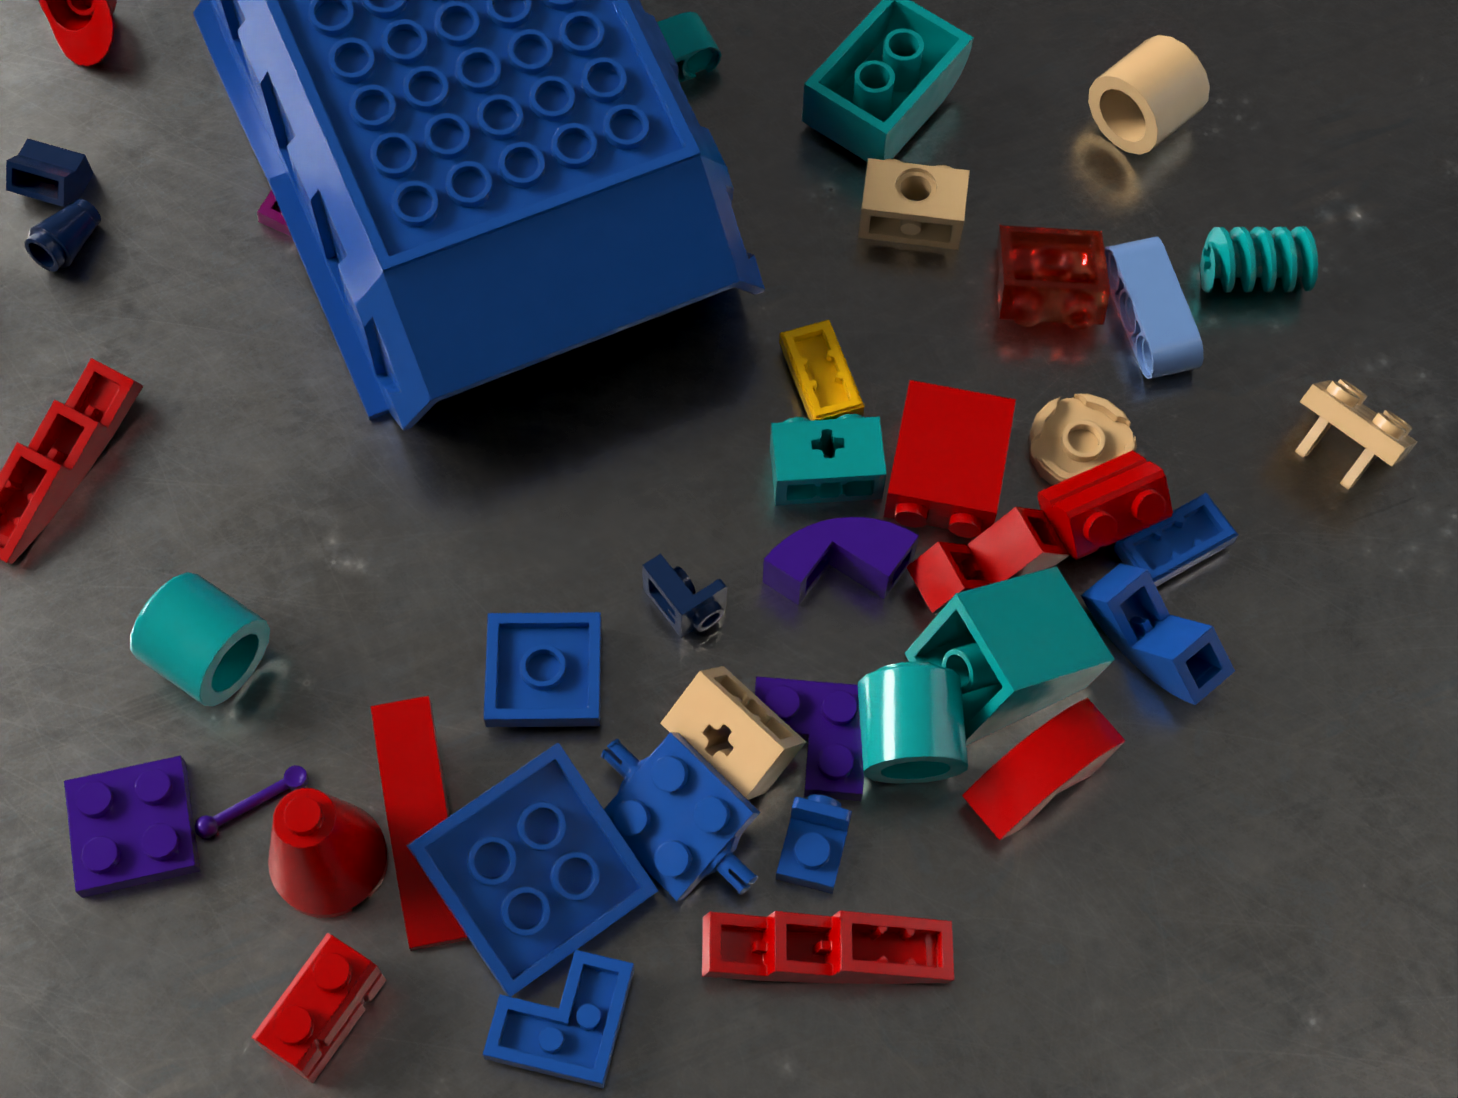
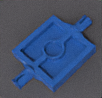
(679, 816)

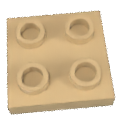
(1342, 406)

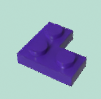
(830, 723)

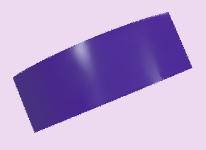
(859, 547)

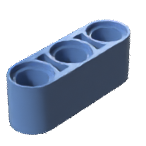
(1153, 308)

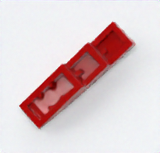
(61, 453)
(413, 805)
(827, 948)

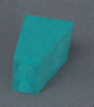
(1014, 648)

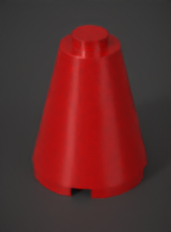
(325, 853)

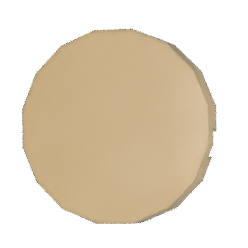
(1077, 436)

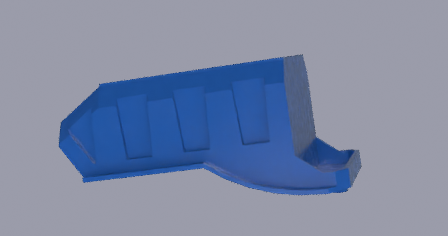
(478, 178)

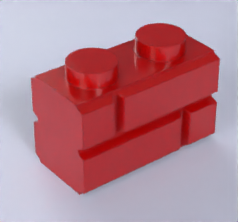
(1107, 503)
(319, 1008)

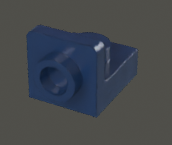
(676, 597)

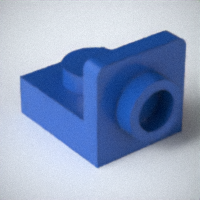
(814, 843)

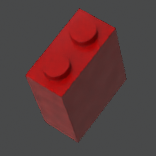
(949, 459)

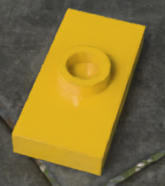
(820, 371)

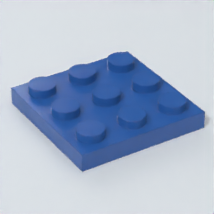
(532, 869)

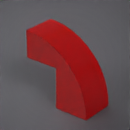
(1008, 549)
(1041, 766)

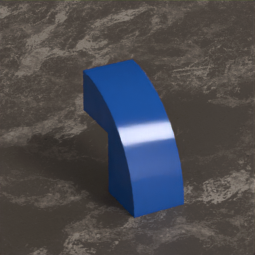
(1168, 649)

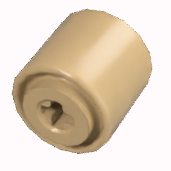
(1149, 94)

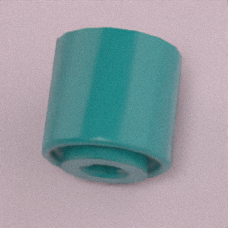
(199, 638)
(912, 723)

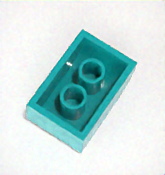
(885, 79)

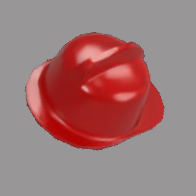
(82, 28)

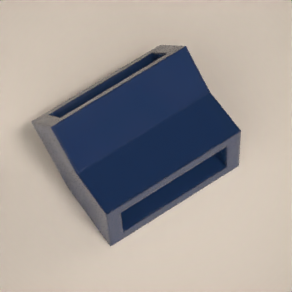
(48, 173)

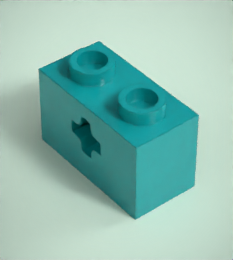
(850, 473)

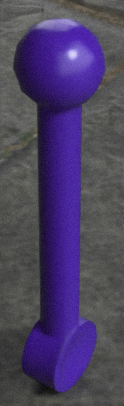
(294, 778)

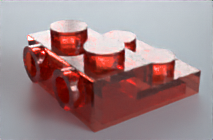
(1052, 276)

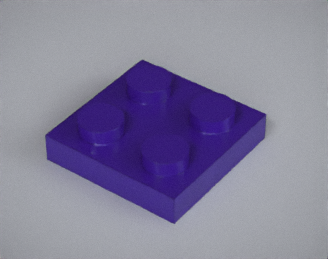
(131, 826)

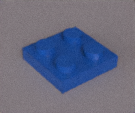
(543, 669)

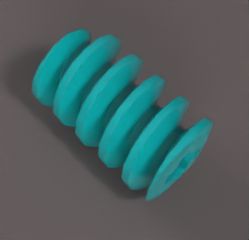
(1259, 255)

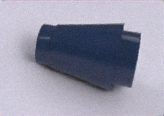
(61, 236)

